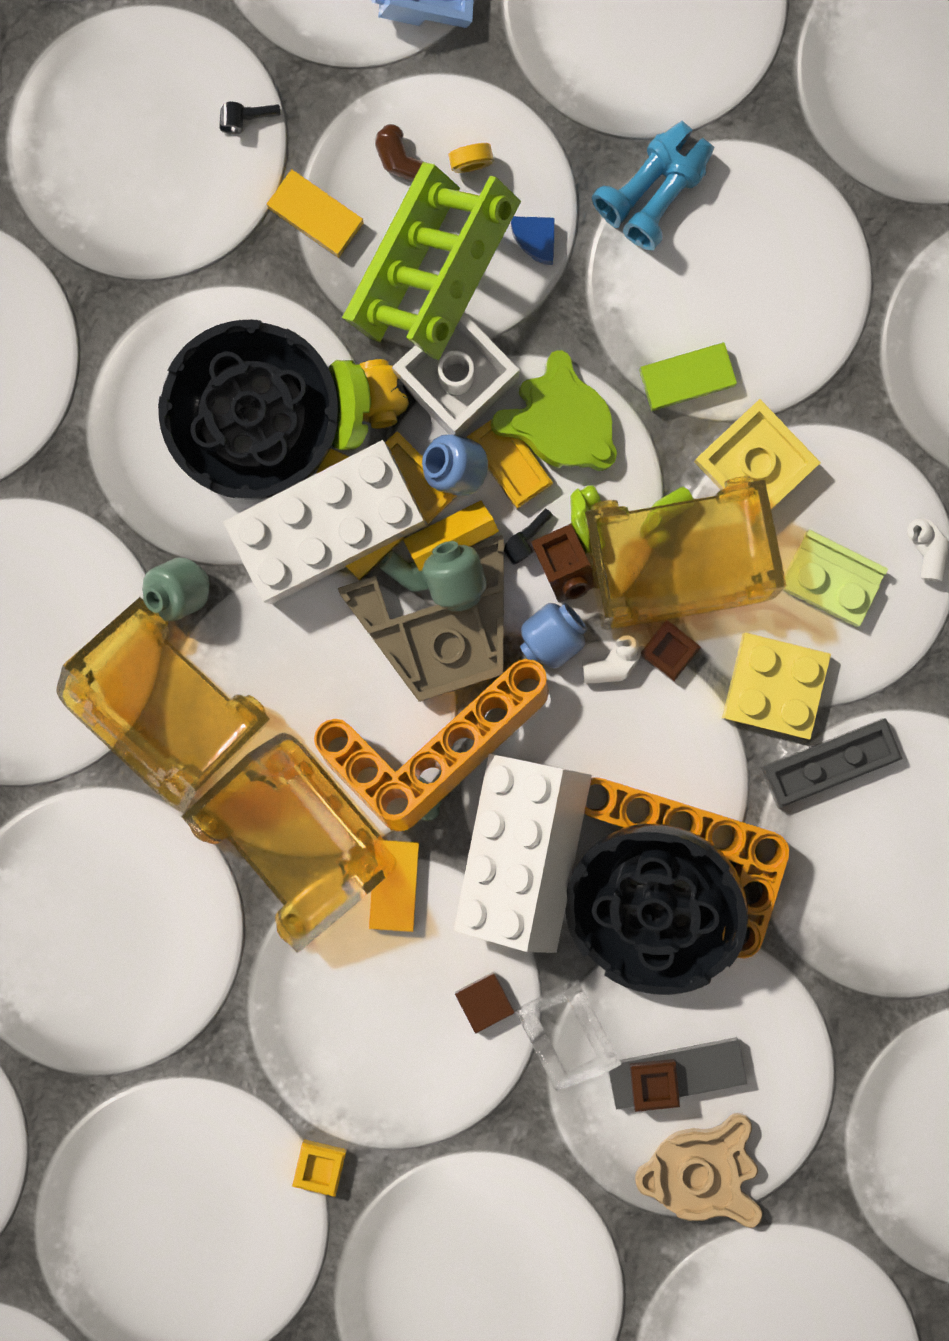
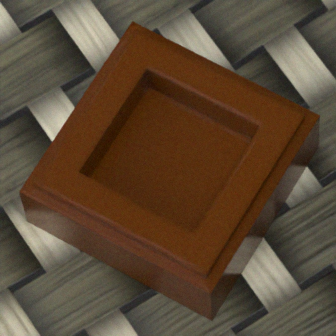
(669, 650)
(484, 1002)
(654, 1085)

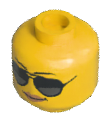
(386, 392)

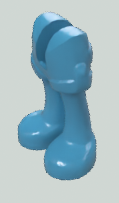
(663, 160)

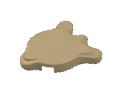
(702, 1173)

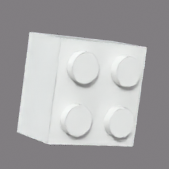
(462, 382)

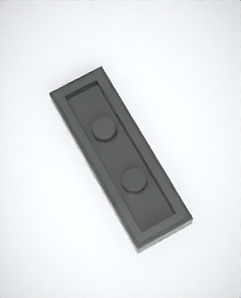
(831, 762)
(698, 1069)

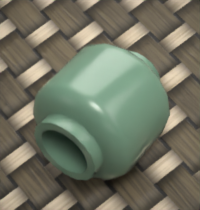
(454, 576)
(175, 589)

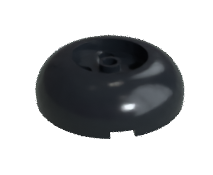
(225, 364)
(652, 950)

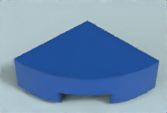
(535, 237)

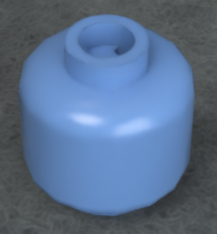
(455, 465)
(553, 635)

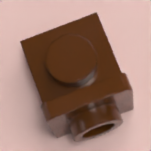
(564, 563)

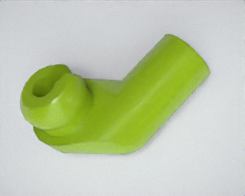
(580, 503)

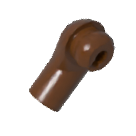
(393, 154)

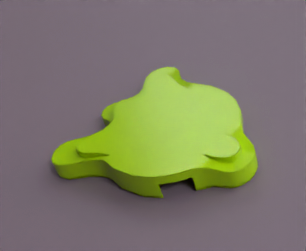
(562, 419)

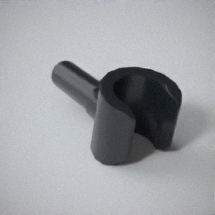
(233, 114)
(517, 546)

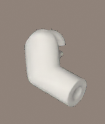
(931, 545)
(616, 665)

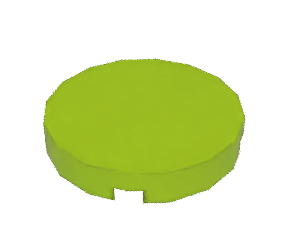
(353, 401)

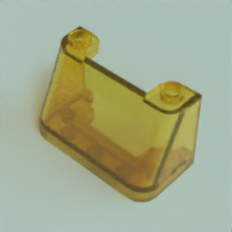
(684, 556)
(157, 707)
(295, 835)

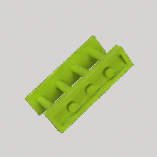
(405, 246)

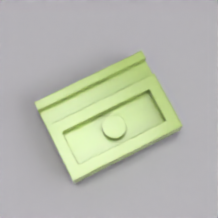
(833, 578)

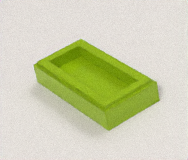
(687, 376)

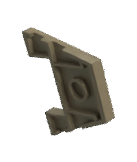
(435, 646)

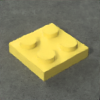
(759, 448)
(776, 686)

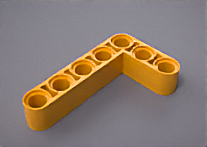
(438, 751)
(704, 823)

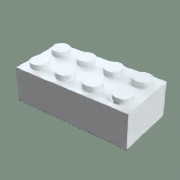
(324, 523)
(522, 854)

